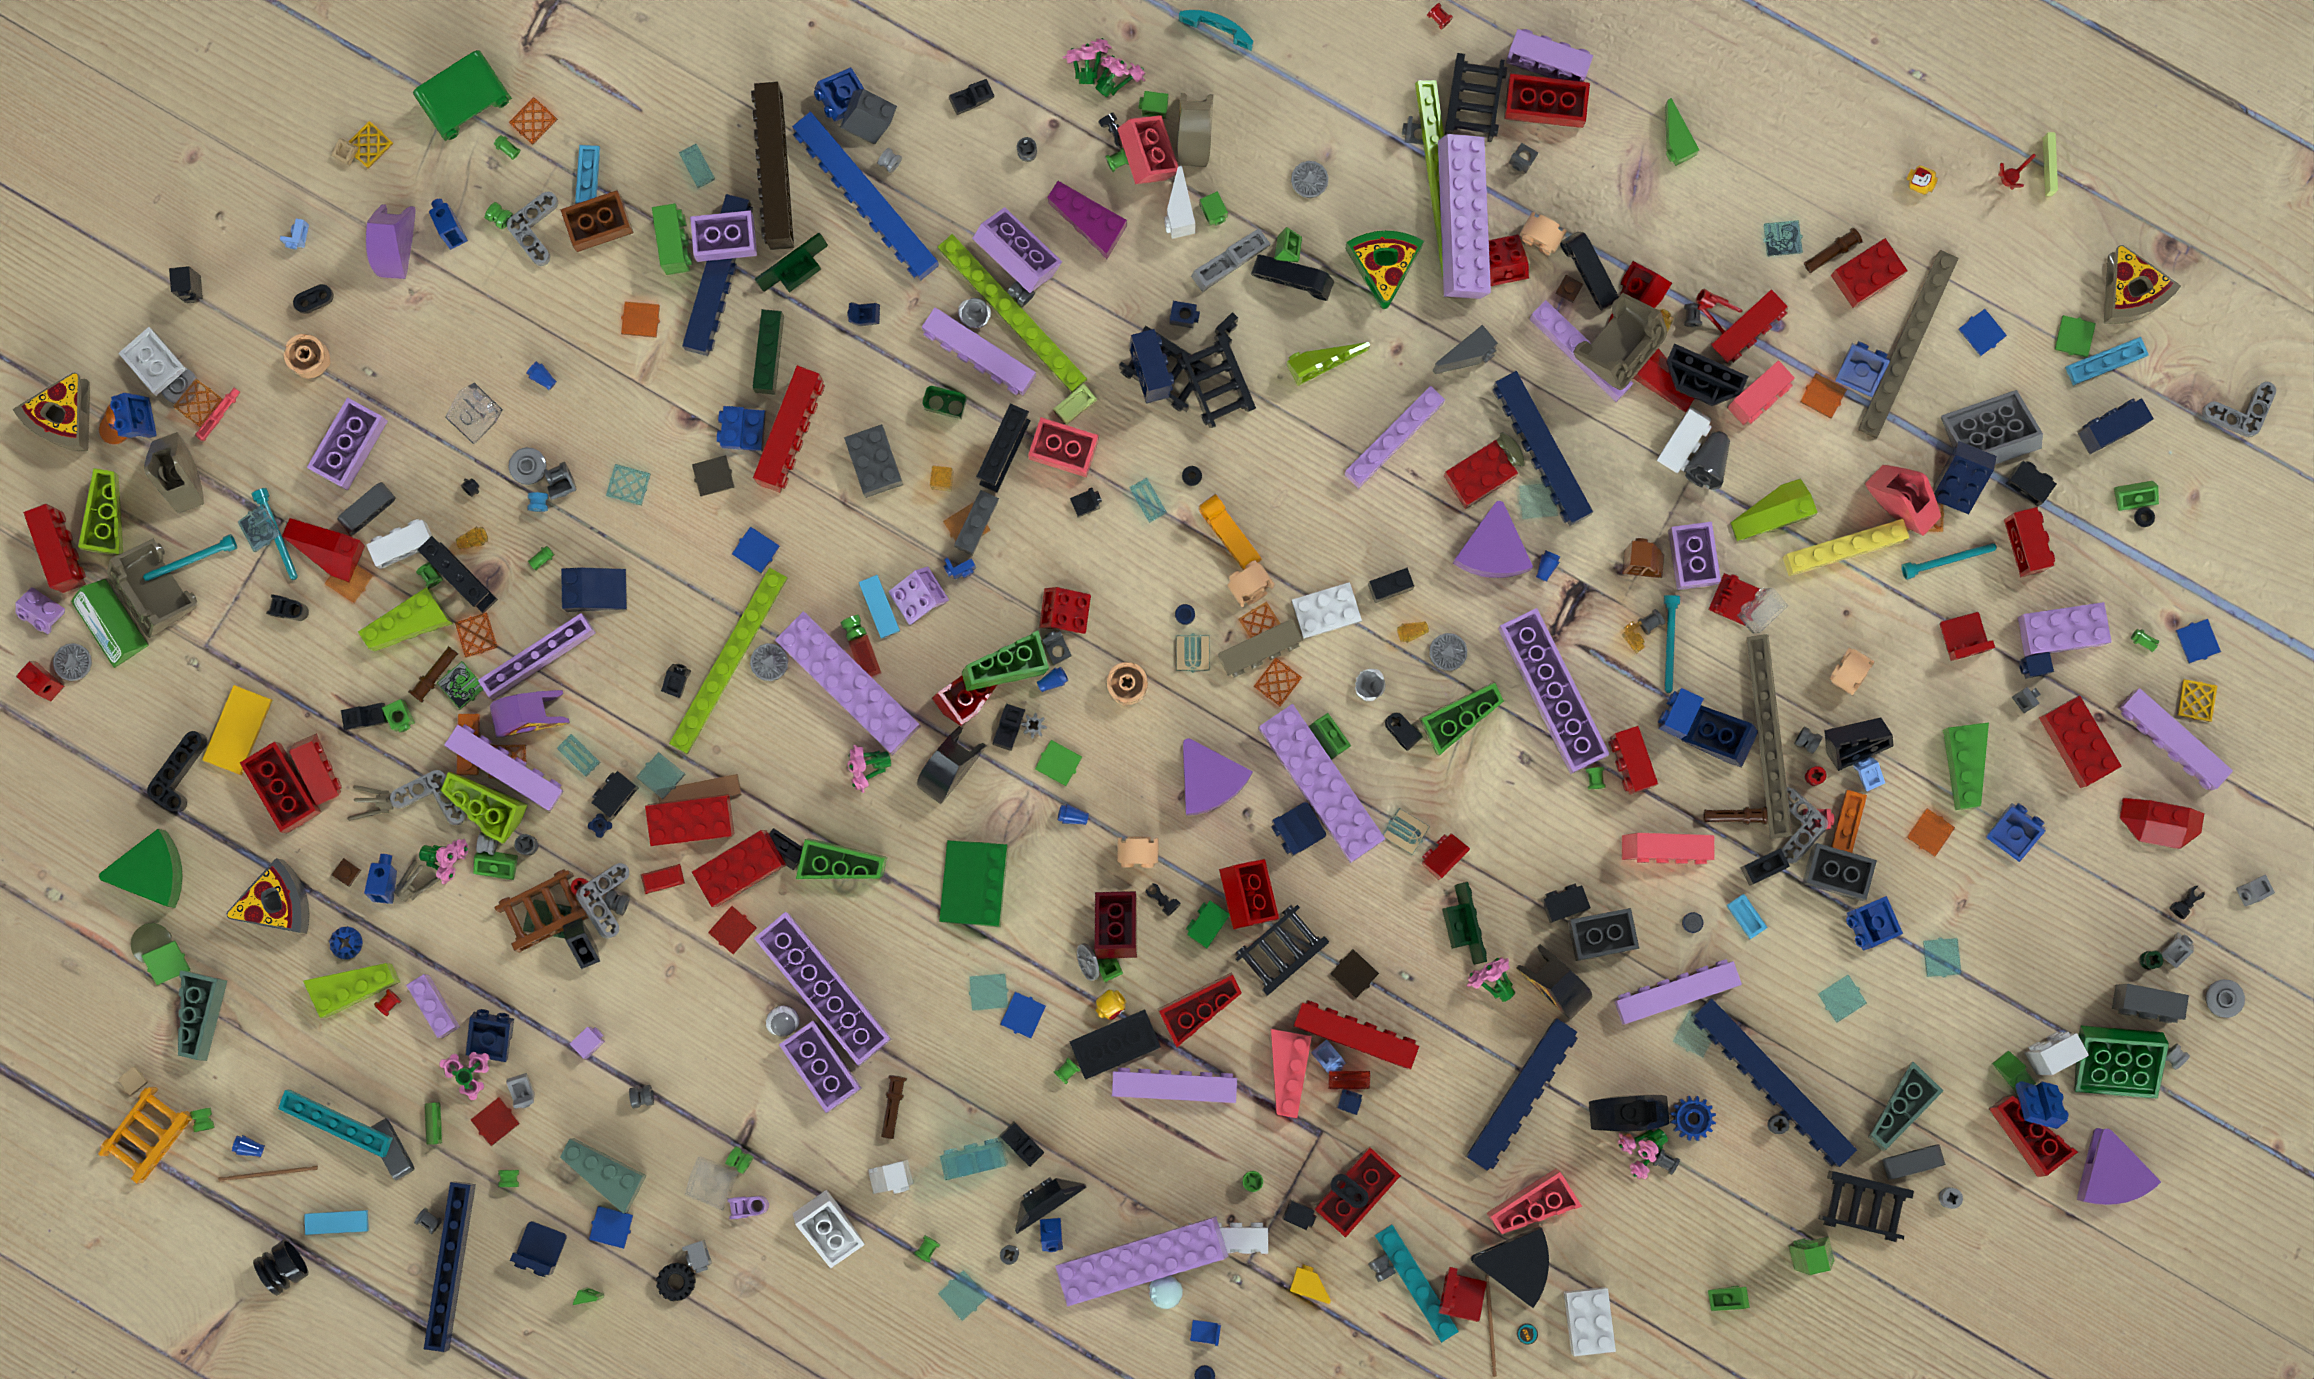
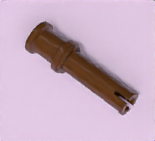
(1840, 246)
(427, 682)
(1747, 815)
(894, 1096)

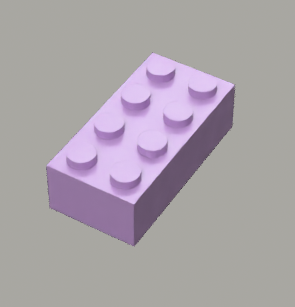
(1548, 57)
(1017, 250)
(347, 444)
(2064, 629)
(820, 1066)

